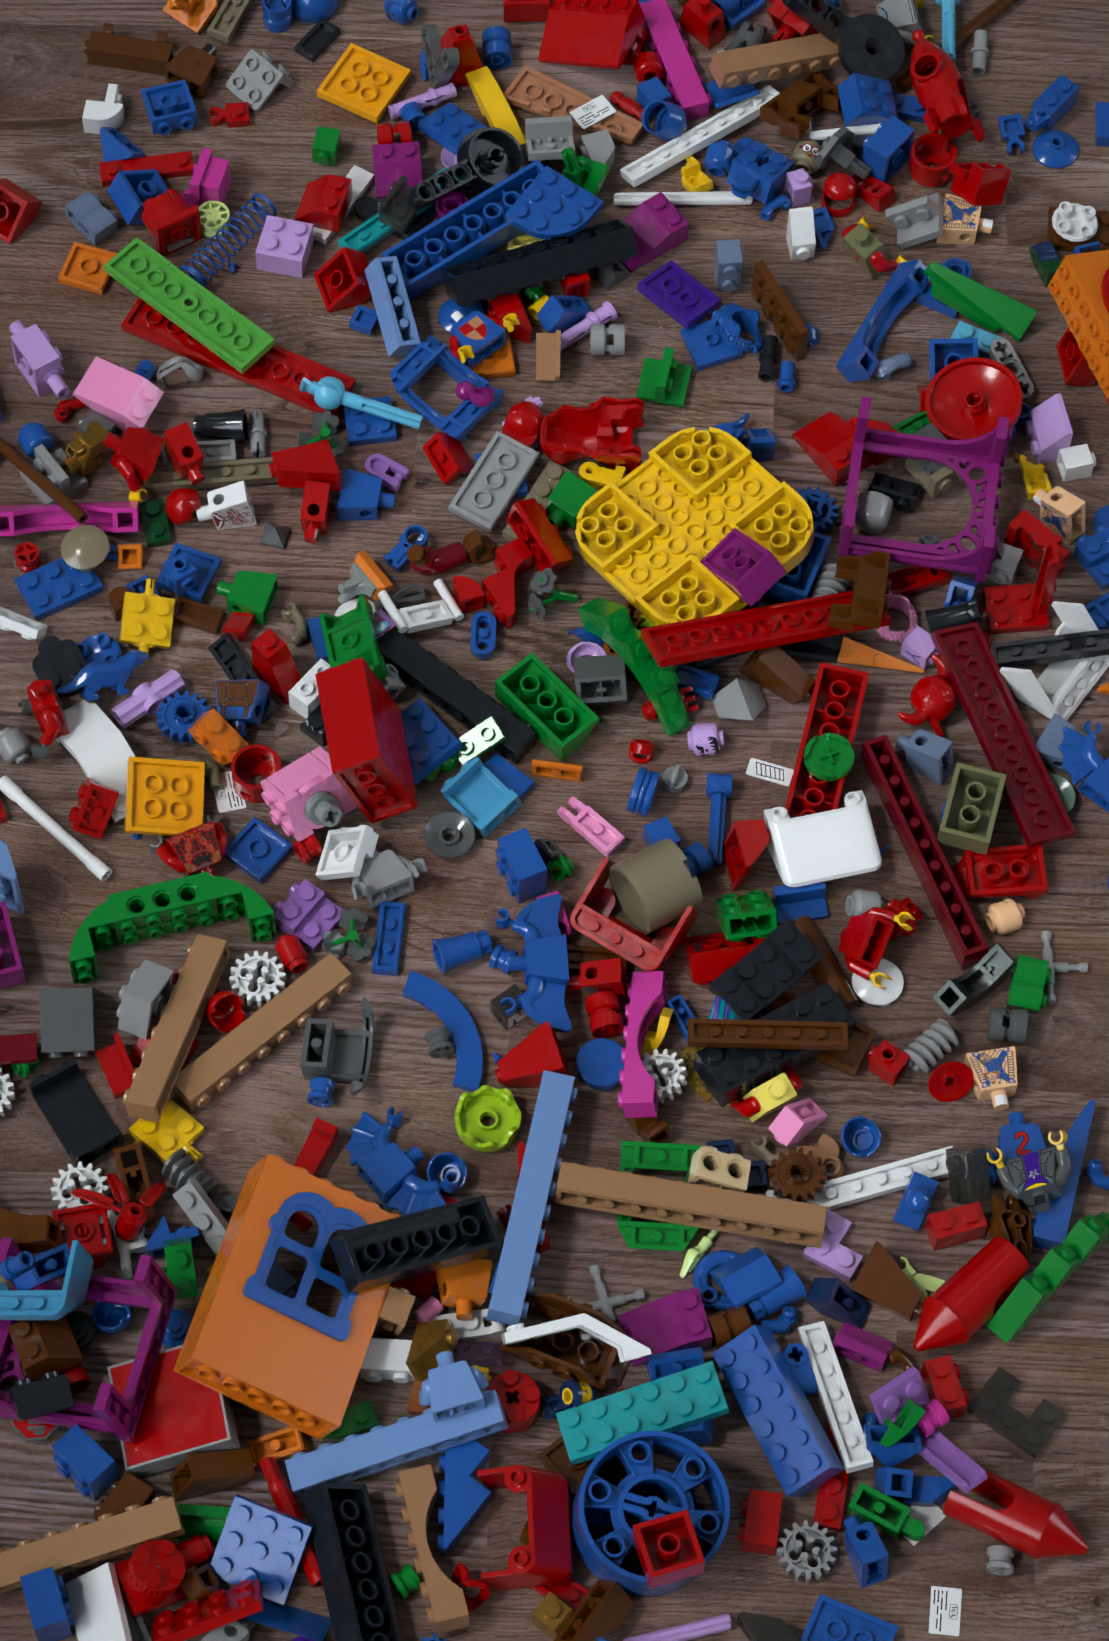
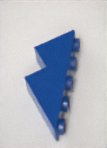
(463, 1495)

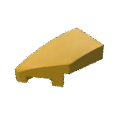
(1033, 477)
(653, 1039)

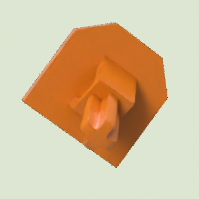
(191, 13)

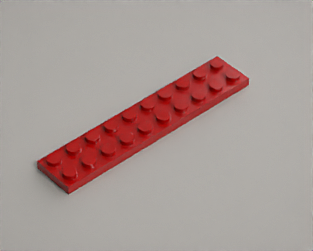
(275, 372)
(746, 630)

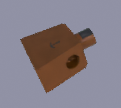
(196, 67)

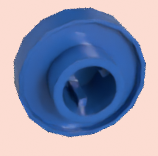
(176, 1329)

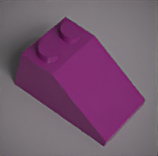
(656, 229)
(744, 566)
(669, 1324)

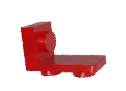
(576, 285)

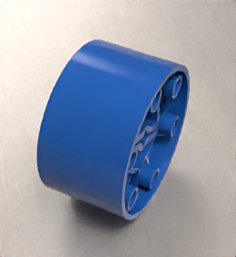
(634, 1509)

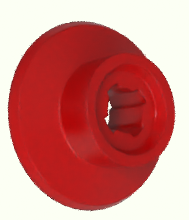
(952, 1089)

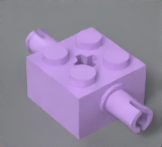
(38, 360)

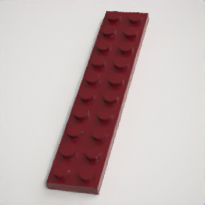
(1003, 734)

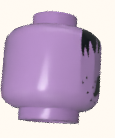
(705, 739)

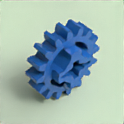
(819, 504)

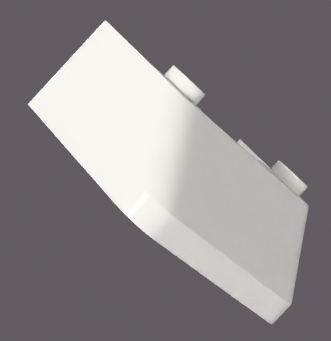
(1062, 682)

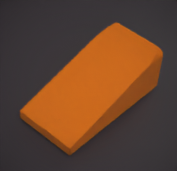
(279, 1444)

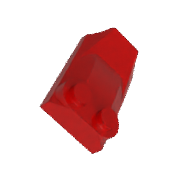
(1003, 872)

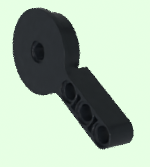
(855, 36)
(473, 166)

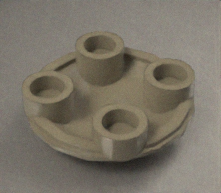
(85, 547)

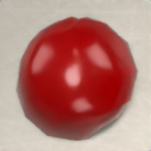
(181, 505)
(225, 1011)

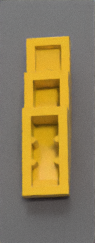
(493, 103)

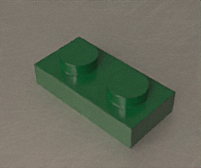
(155, 523)

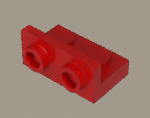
(93, 808)

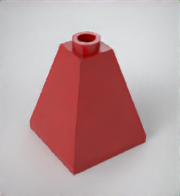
(468, 52)
(527, 1061)

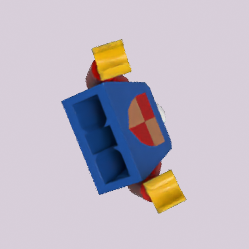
(478, 335)

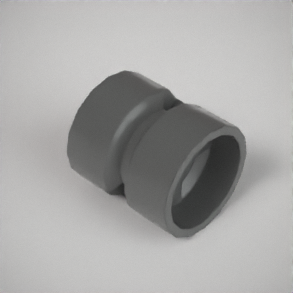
(1017, 1024)

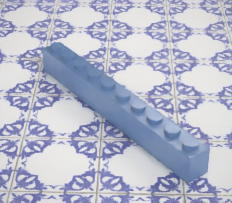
(530, 1199)

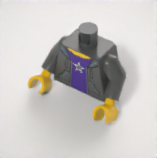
(1036, 1175)

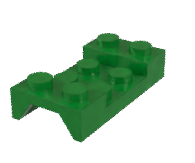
(353, 637)

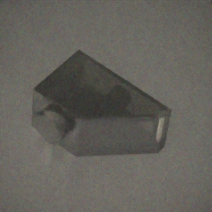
(765, 1628)

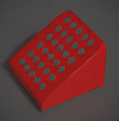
(239, 625)

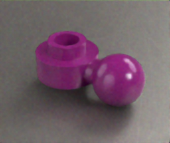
(480, 395)

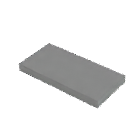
(493, 481)

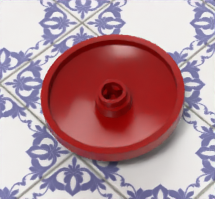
(971, 396)

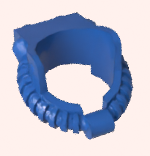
(729, 319)

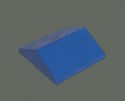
(746, 1277)

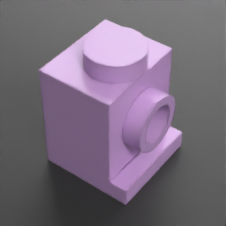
(798, 187)

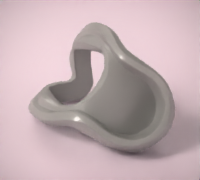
(191, 368)

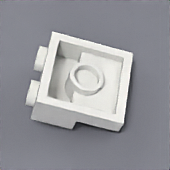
(346, 851)

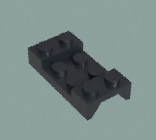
(766, 972)

